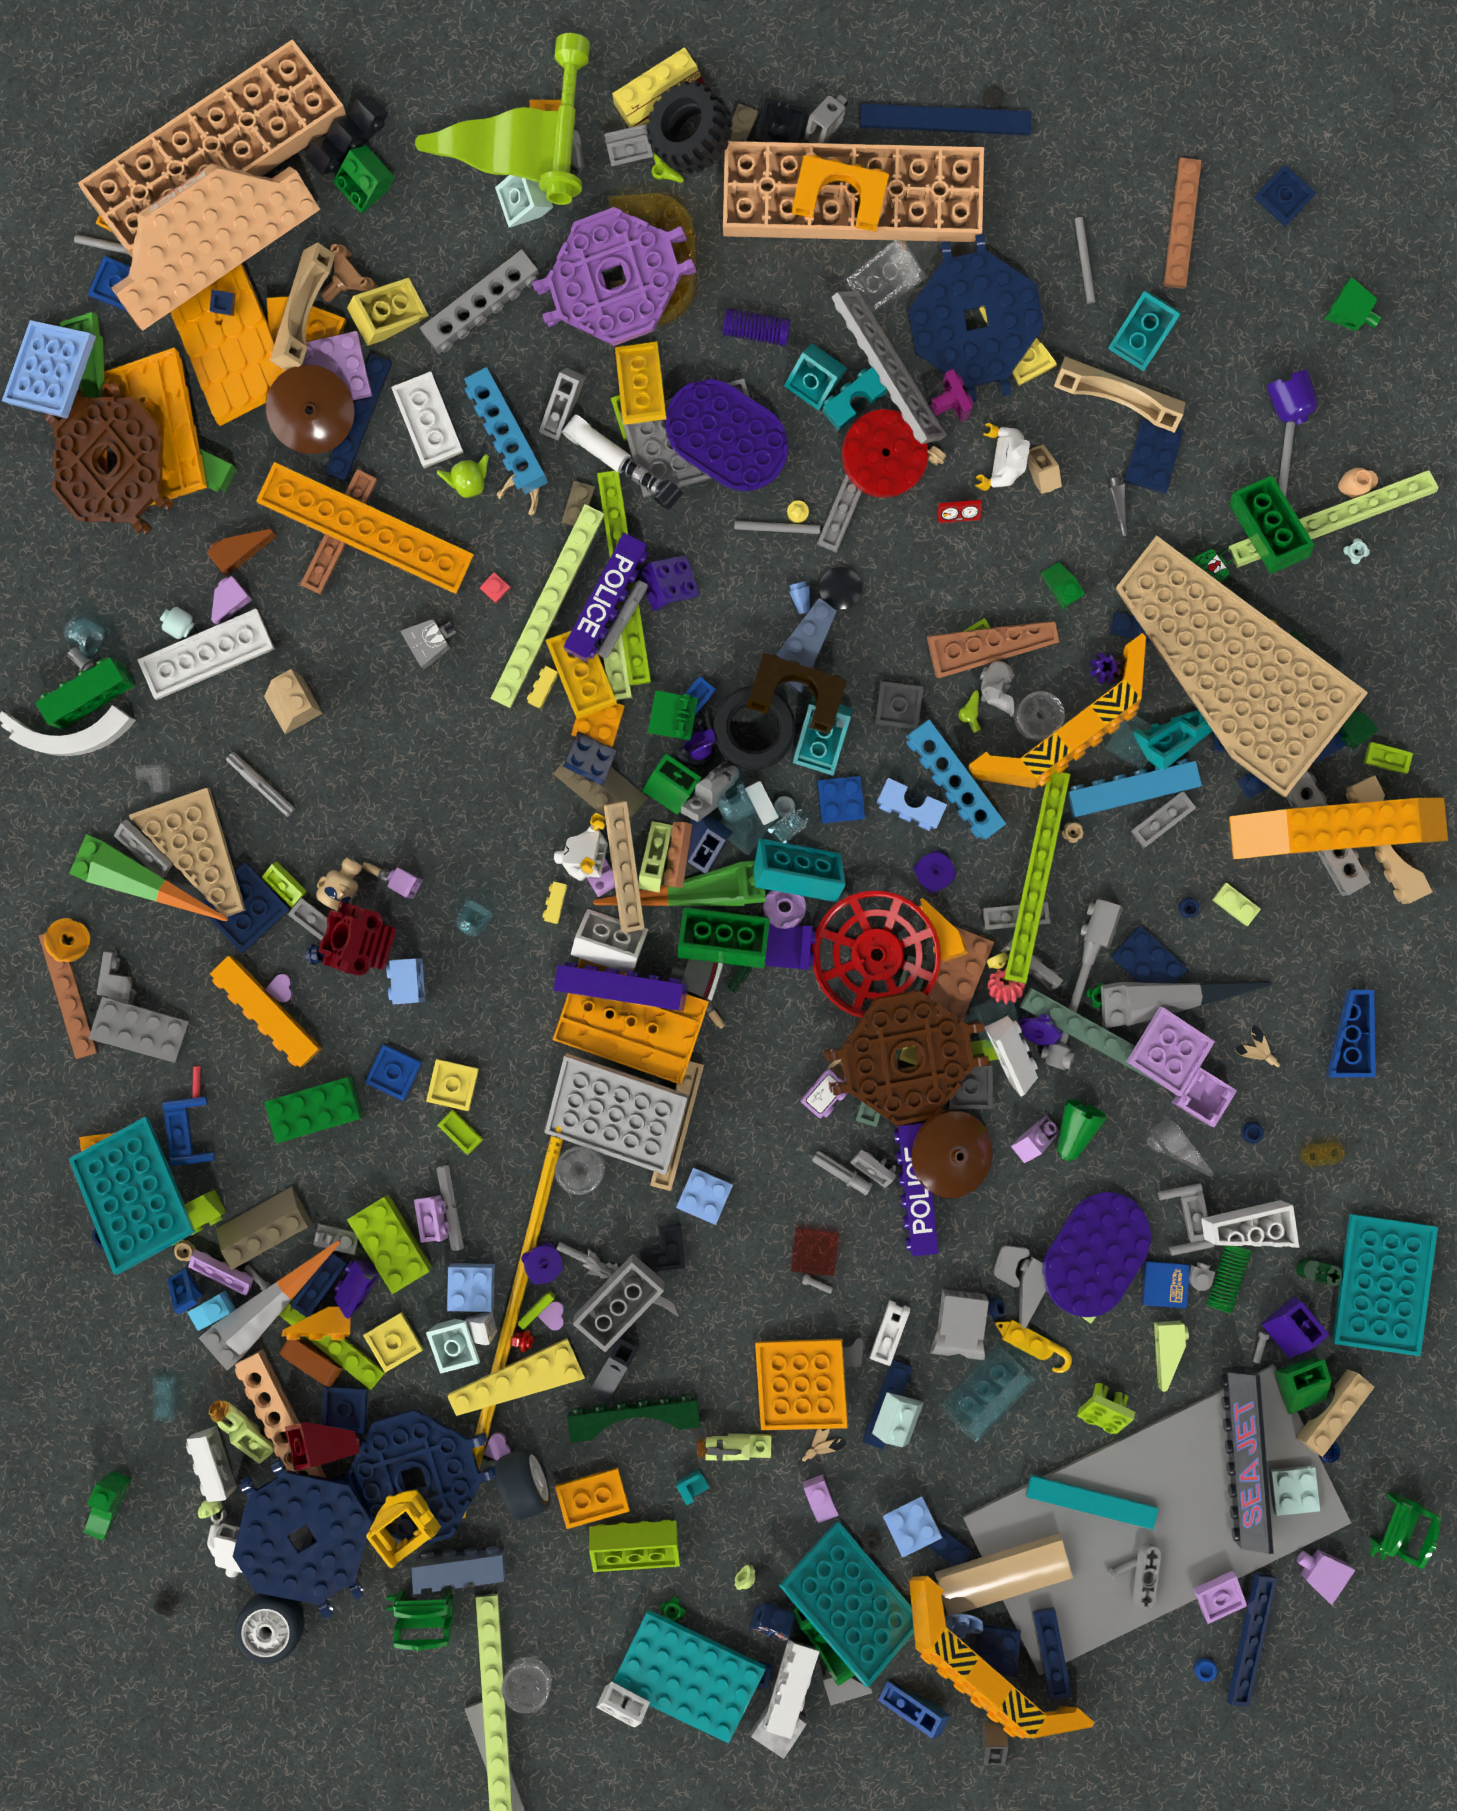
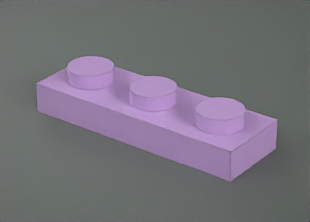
(220, 1272)

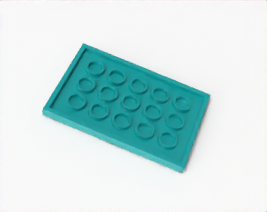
(131, 1196)
(1385, 1284)
(850, 1603)
(689, 1676)

